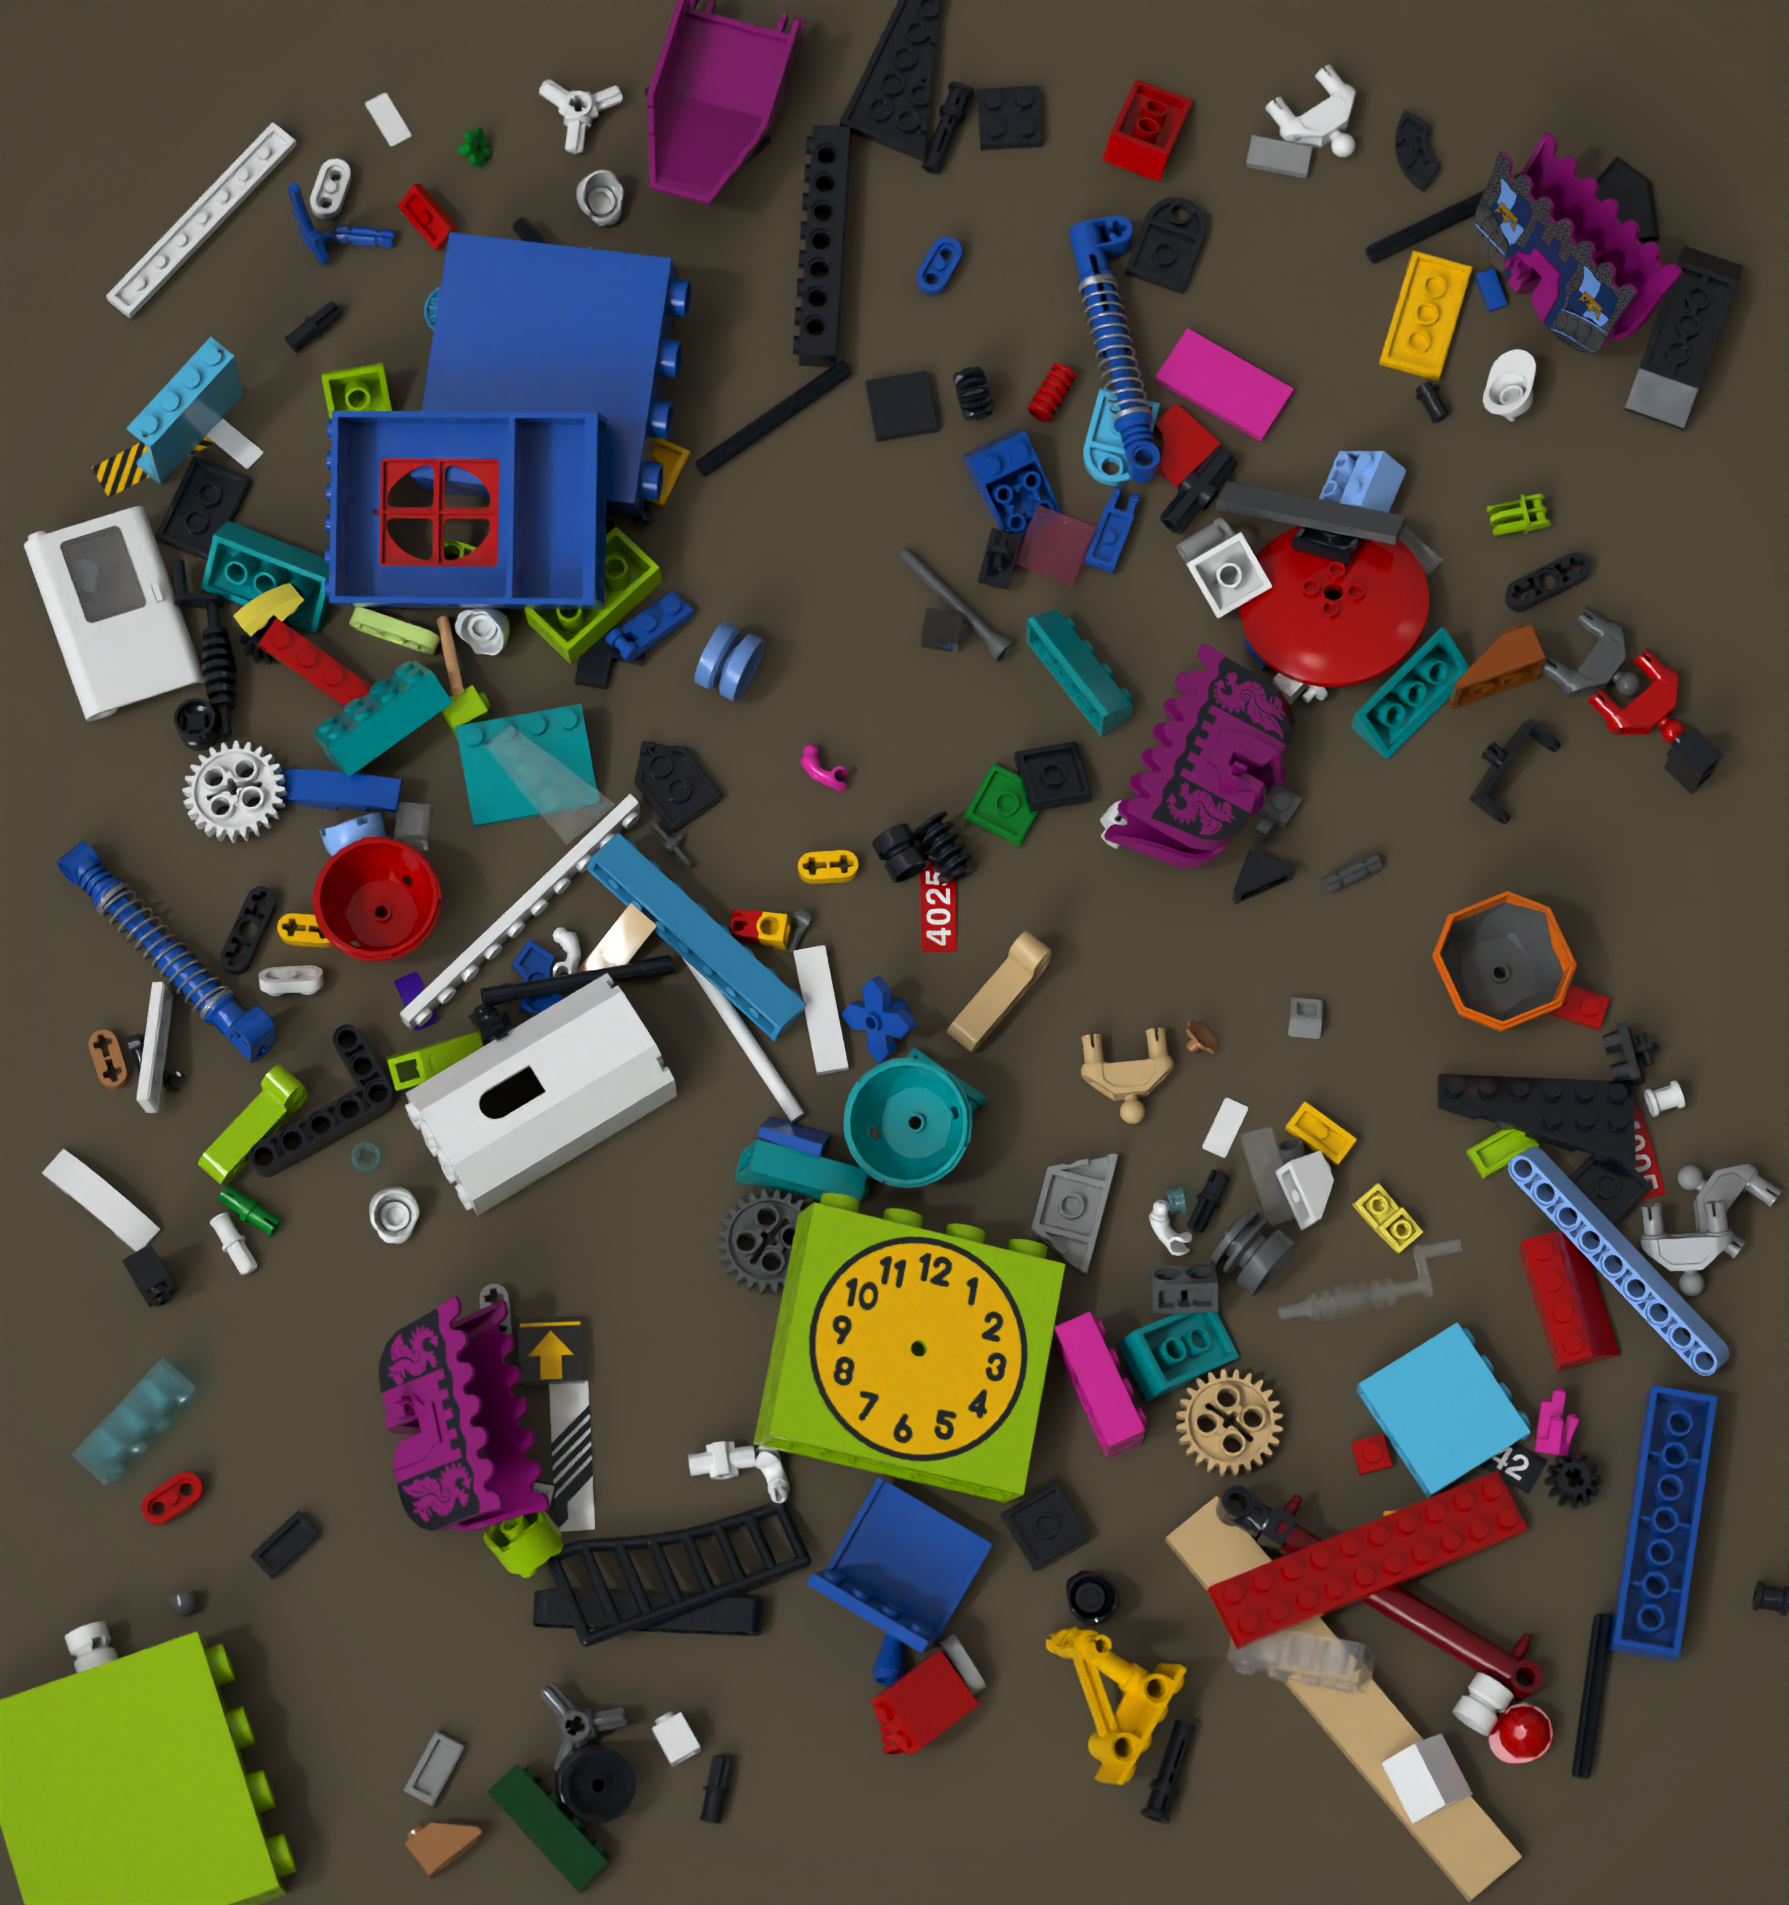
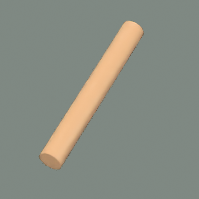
(450, 655)

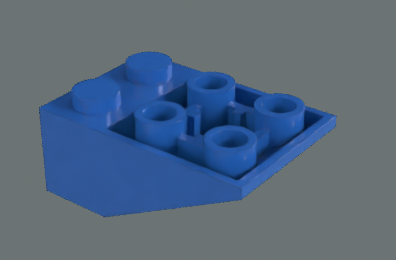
(1010, 481)

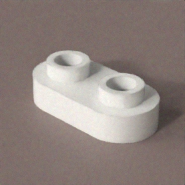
(330, 191)
(291, 979)

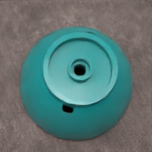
(889, 1100)

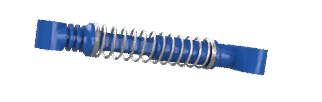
(1112, 343)
(247, 1031)

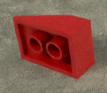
(1147, 130)

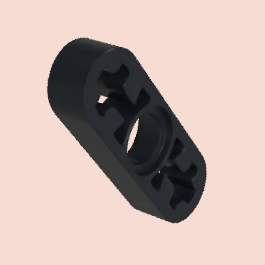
(1523, 584)
(265, 912)

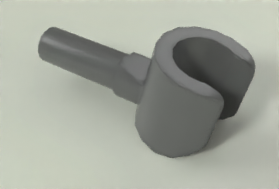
(804, 922)

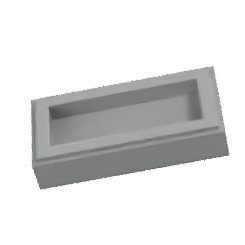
(1278, 156)
(434, 1769)

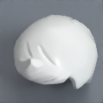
(601, 197)
(483, 629)
(394, 1214)

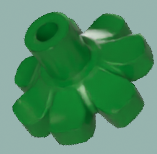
(475, 147)

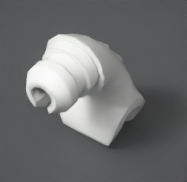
(571, 946)
(1160, 1223)
(770, 1463)

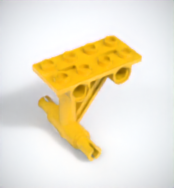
(1144, 1702)

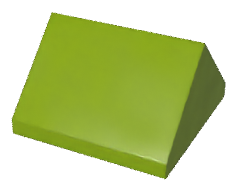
(357, 389)

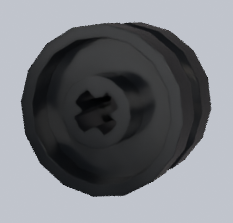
(615, 1786)

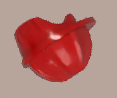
(1521, 1734)

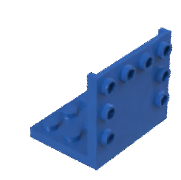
(903, 1566)

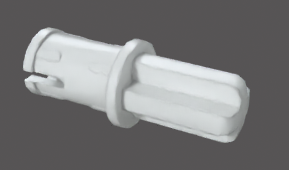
(233, 1243)

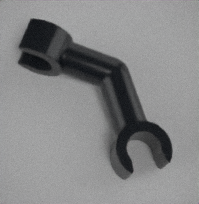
(136, 1045)

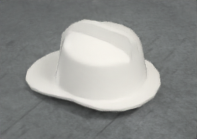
(1510, 384)

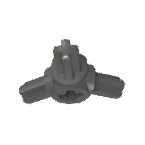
(593, 1721)

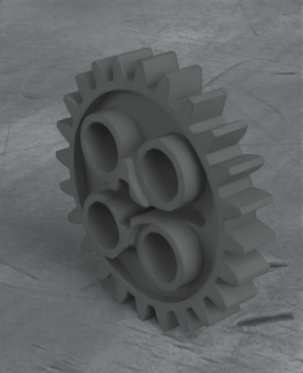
(745, 1225)

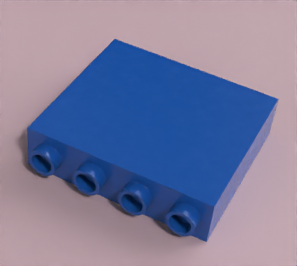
(559, 334)

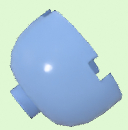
(352, 830)

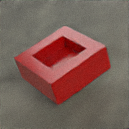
(1371, 1455)

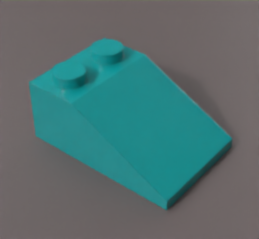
(1176, 1351)

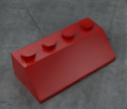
(1567, 1301)

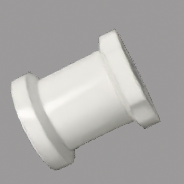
(1664, 1098)

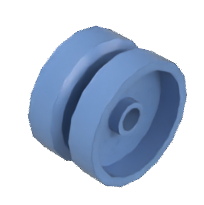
(729, 662)

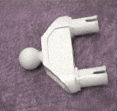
(1323, 122)

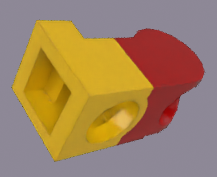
(761, 928)

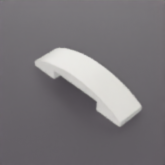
(101, 1200)

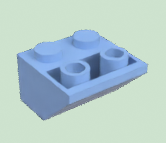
(1364, 480)

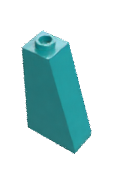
(798, 1172)

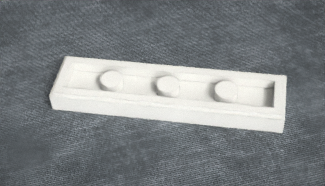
(821, 1010)
(155, 1047)

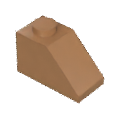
(441, 1844)

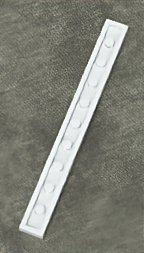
(513, 920)

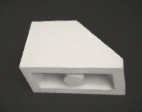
(1306, 1187)

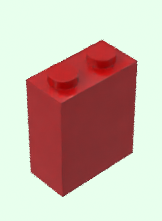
(923, 1703)

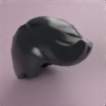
(1092, 1598)

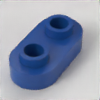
(937, 267)

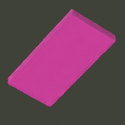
(1224, 384)

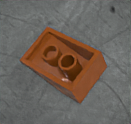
(1506, 664)

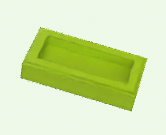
(1498, 1150)

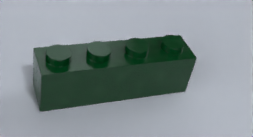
(549, 1828)

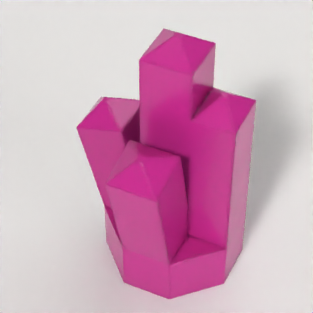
(1552, 1434)

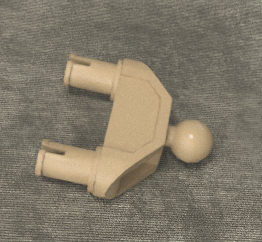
(1127, 1079)

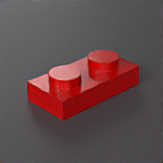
(427, 216)
(1582, 1008)

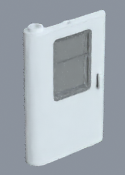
(106, 615)

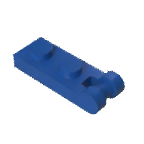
(650, 626)

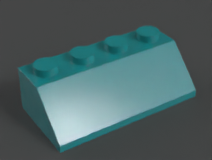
(250, 563)
(1078, 671)

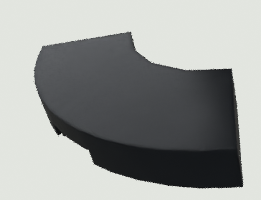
(1413, 151)

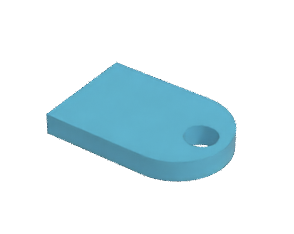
(1105, 443)

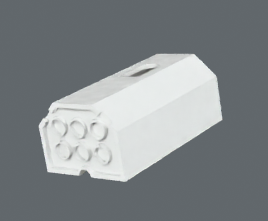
(596, 1077)

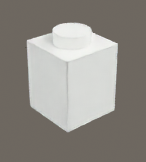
(675, 1738)

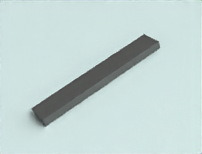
(1311, 512)

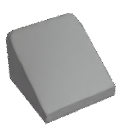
(1305, 1018)

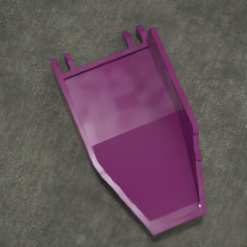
(714, 97)

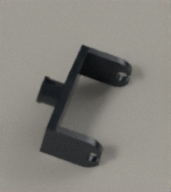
(1500, 759)

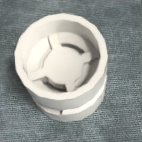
(90, 1646)
(1482, 1704)

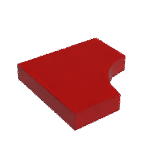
(1184, 445)

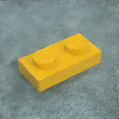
(1321, 1134)

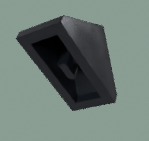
(1259, 875)

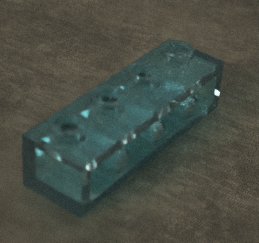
(134, 1422)

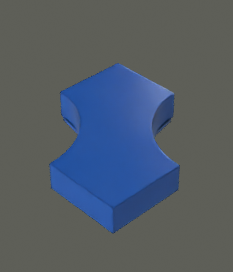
(535, 964)

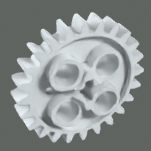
(239, 817)

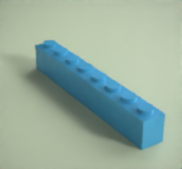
(697, 936)

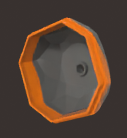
(1510, 937)

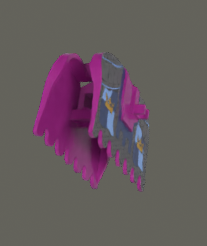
(1570, 250)

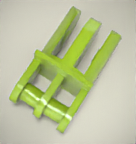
(1515, 516)

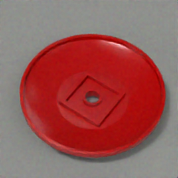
(1344, 638)

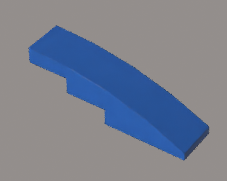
(337, 789)

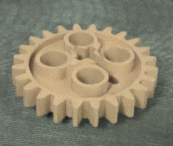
(1210, 1444)

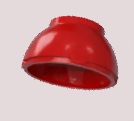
(371, 878)

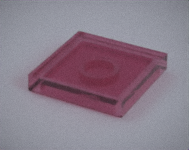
(1055, 545)

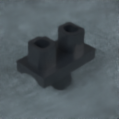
(1000, 559)
(1623, 1041)

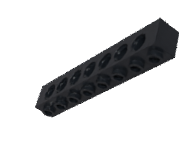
(832, 143)

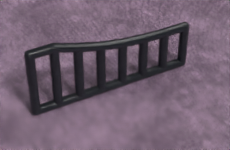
(654, 1543)

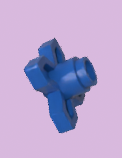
(881, 1017)

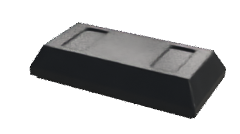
(285, 1544)

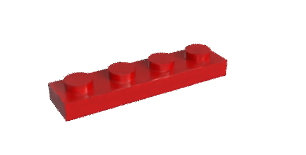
(312, 664)

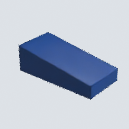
(1491, 290)

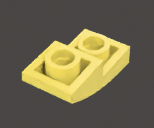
(278, 601)
(1387, 1218)

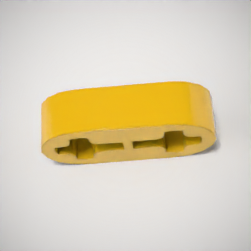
(828, 874)
(301, 938)

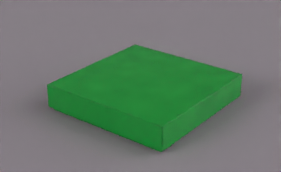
(1001, 806)

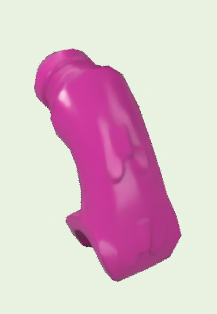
(812, 765)

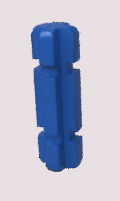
(364, 236)

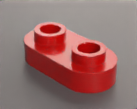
(171, 1496)

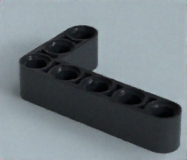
(332, 1112)

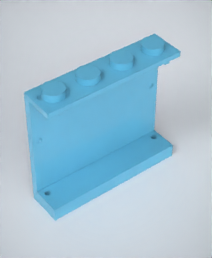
(187, 409)
(1443, 1409)

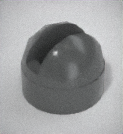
(1291, 1149)
(184, 1603)

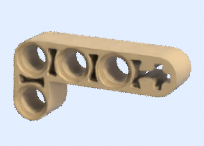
(1021, 969)

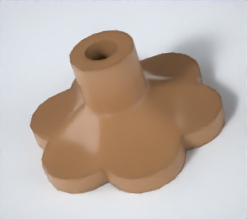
(1200, 1038)

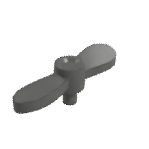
(671, 844)

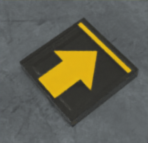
(551, 1350)

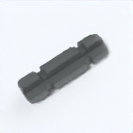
(1352, 873)

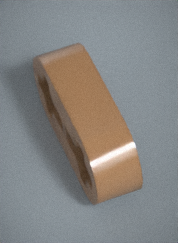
(101, 1062)

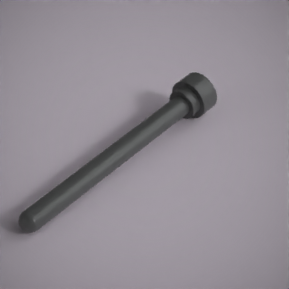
(998, 644)

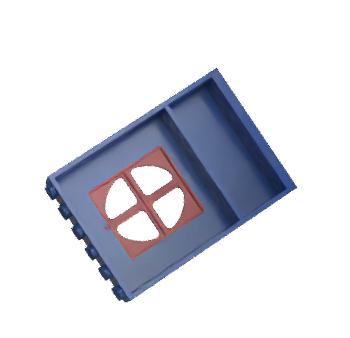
(542, 513)

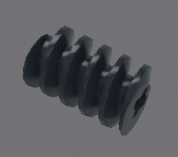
(943, 850)

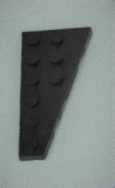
(897, 83)
(1559, 1112)

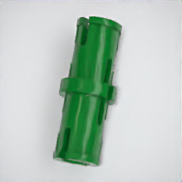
(249, 1210)

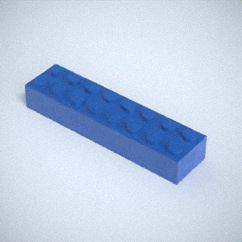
(1662, 1524)

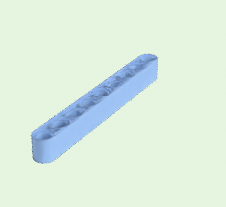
(1634, 1266)

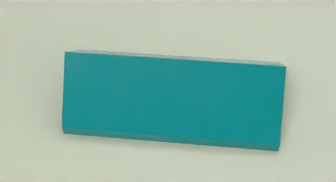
(1410, 695)

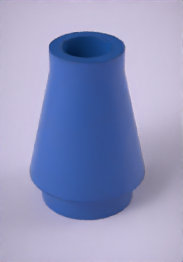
(889, 1661)

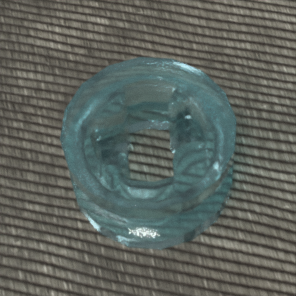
(368, 1148)
(1175, 1199)

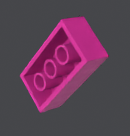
(1098, 1384)

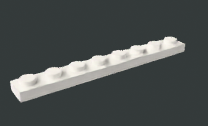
(201, 220)

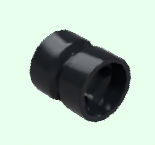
(197, 724)
(898, 850)

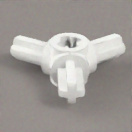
(579, 121)

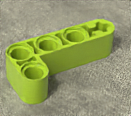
(264, 1116)

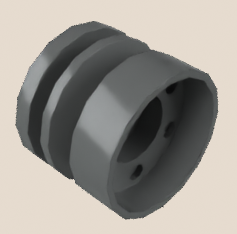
(1252, 1251)

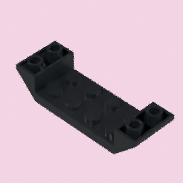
(1683, 338)

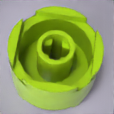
(525, 1542)

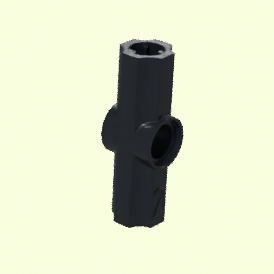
(1198, 490)

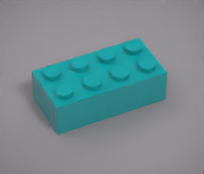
(381, 717)

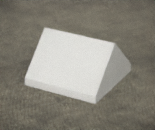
(1229, 575)
(1426, 1778)

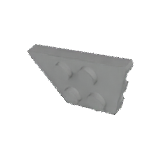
(1073, 1208)

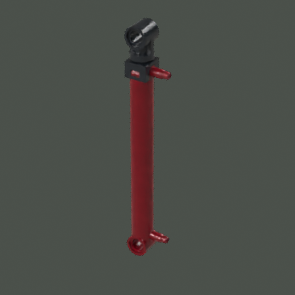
(1396, 1603)

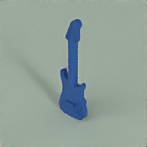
(306, 229)

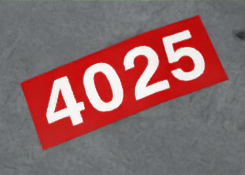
(937, 913)

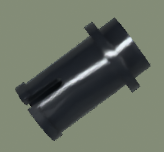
(1432, 401)

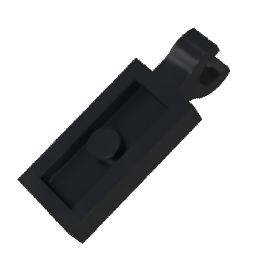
(490, 1021)

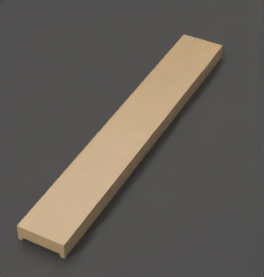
(1363, 1727)

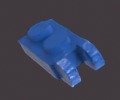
(1111, 533)

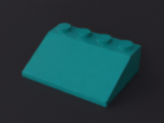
(490, 790)

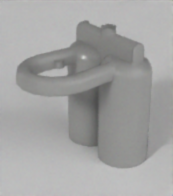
(1205, 540)

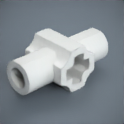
(722, 1460)

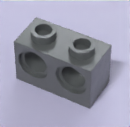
(1183, 1289)

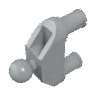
(1725, 1185)
(1686, 1250)

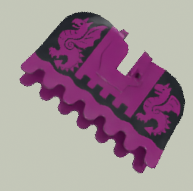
(1208, 766)
(458, 1398)

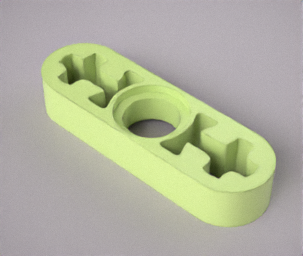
(394, 630)

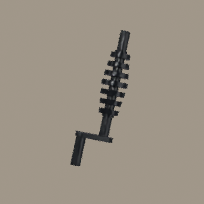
(217, 656)

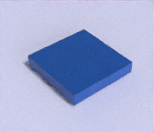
(794, 1136)

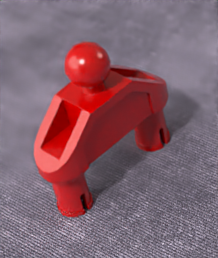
(1648, 709)

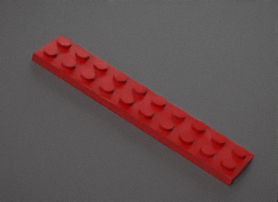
(1367, 1560)

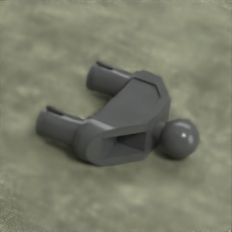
(1600, 666)

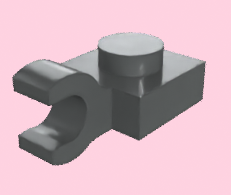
(1277, 809)

